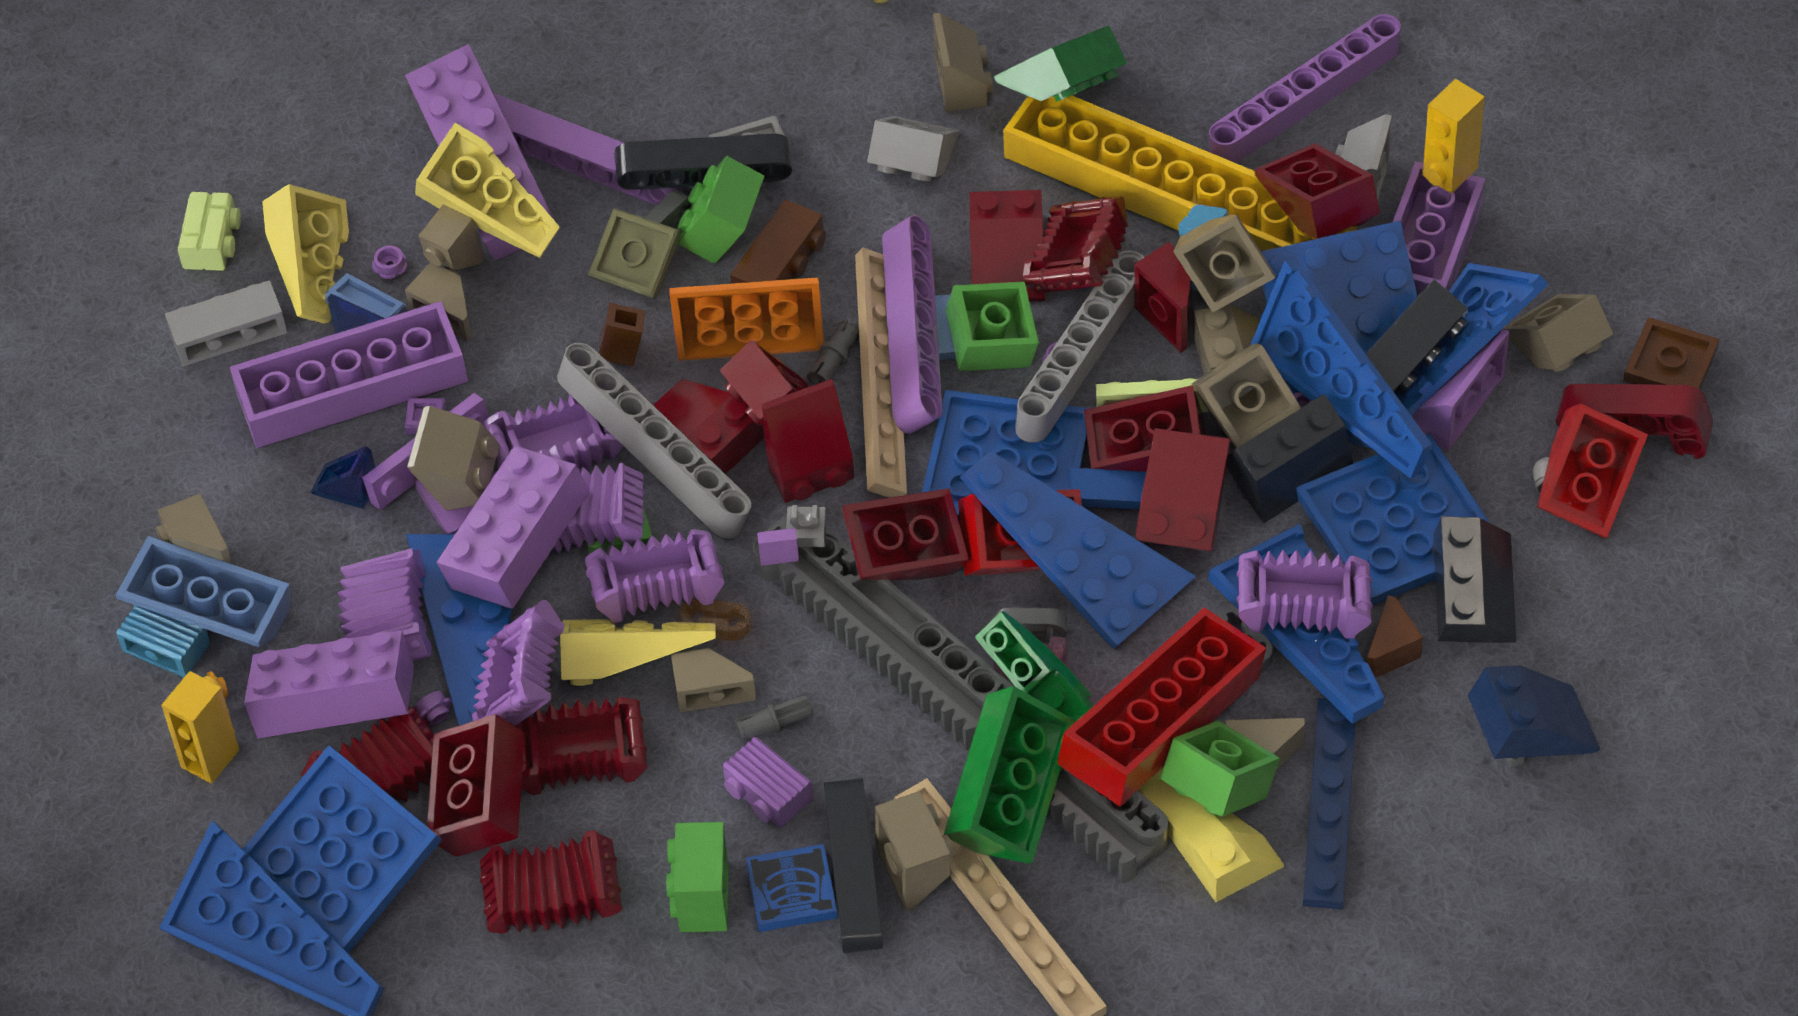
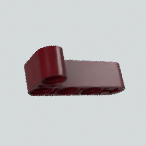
(1653, 409)

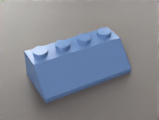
(206, 592)

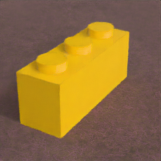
(1453, 136)
(200, 726)

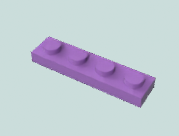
(393, 477)

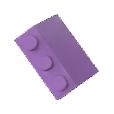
(1462, 396)

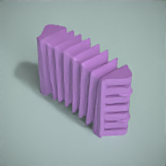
(559, 432)
(609, 509)
(655, 574)
(1304, 592)
(385, 597)
(518, 666)

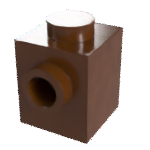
(621, 334)

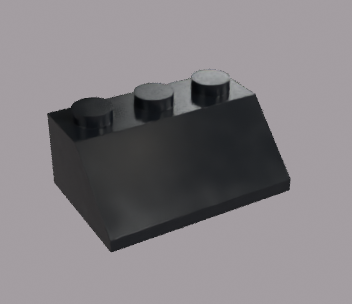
(1418, 336)
(1289, 455)
(1474, 581)

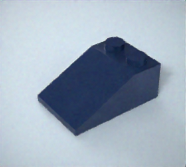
(1530, 714)

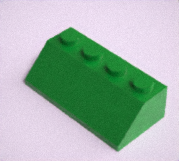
(1067, 67)
(1008, 776)

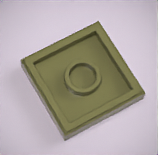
(634, 253)

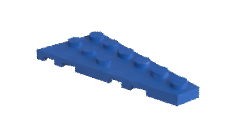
(1492, 302)
(1322, 358)
(1093, 563)
(458, 624)
(1323, 658)
(251, 921)

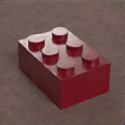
(476, 785)

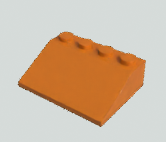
(726, 317)

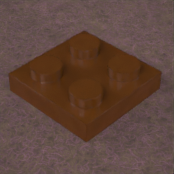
(1670, 356)

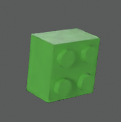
(719, 209)
(991, 326)
(1219, 768)
(699, 877)

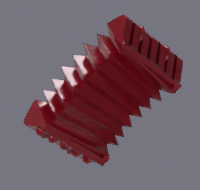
(1077, 245)
(583, 744)
(392, 755)
(550, 884)

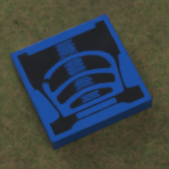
(791, 887)

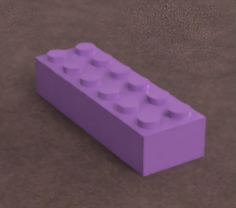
(459, 93)
(348, 374)

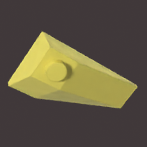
(477, 184)
(306, 241)
(600, 649)
(1219, 849)

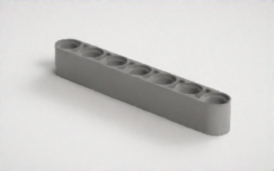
(1077, 350)
(654, 440)

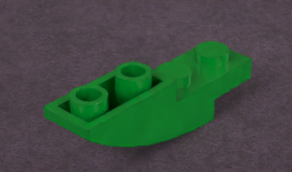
(1034, 666)

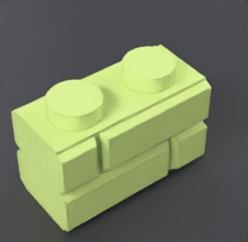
(208, 231)

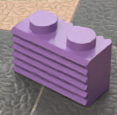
(767, 783)

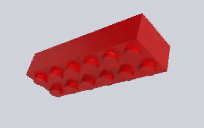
(1167, 695)

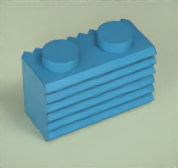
(162, 640)

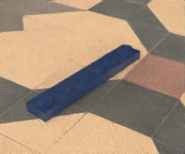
(1329, 808)

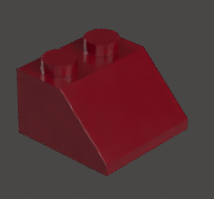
(1164, 295)

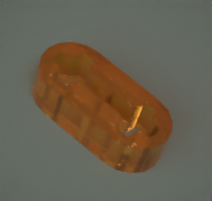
(720, 614)

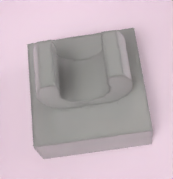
(809, 525)

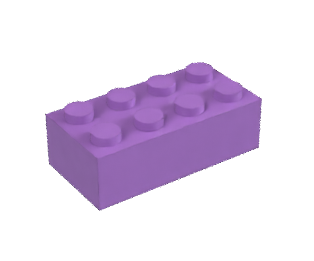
(1438, 226)
(513, 527)
(329, 684)

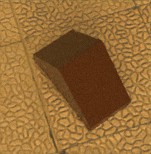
(1394, 641)

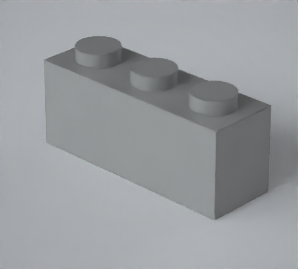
(226, 323)

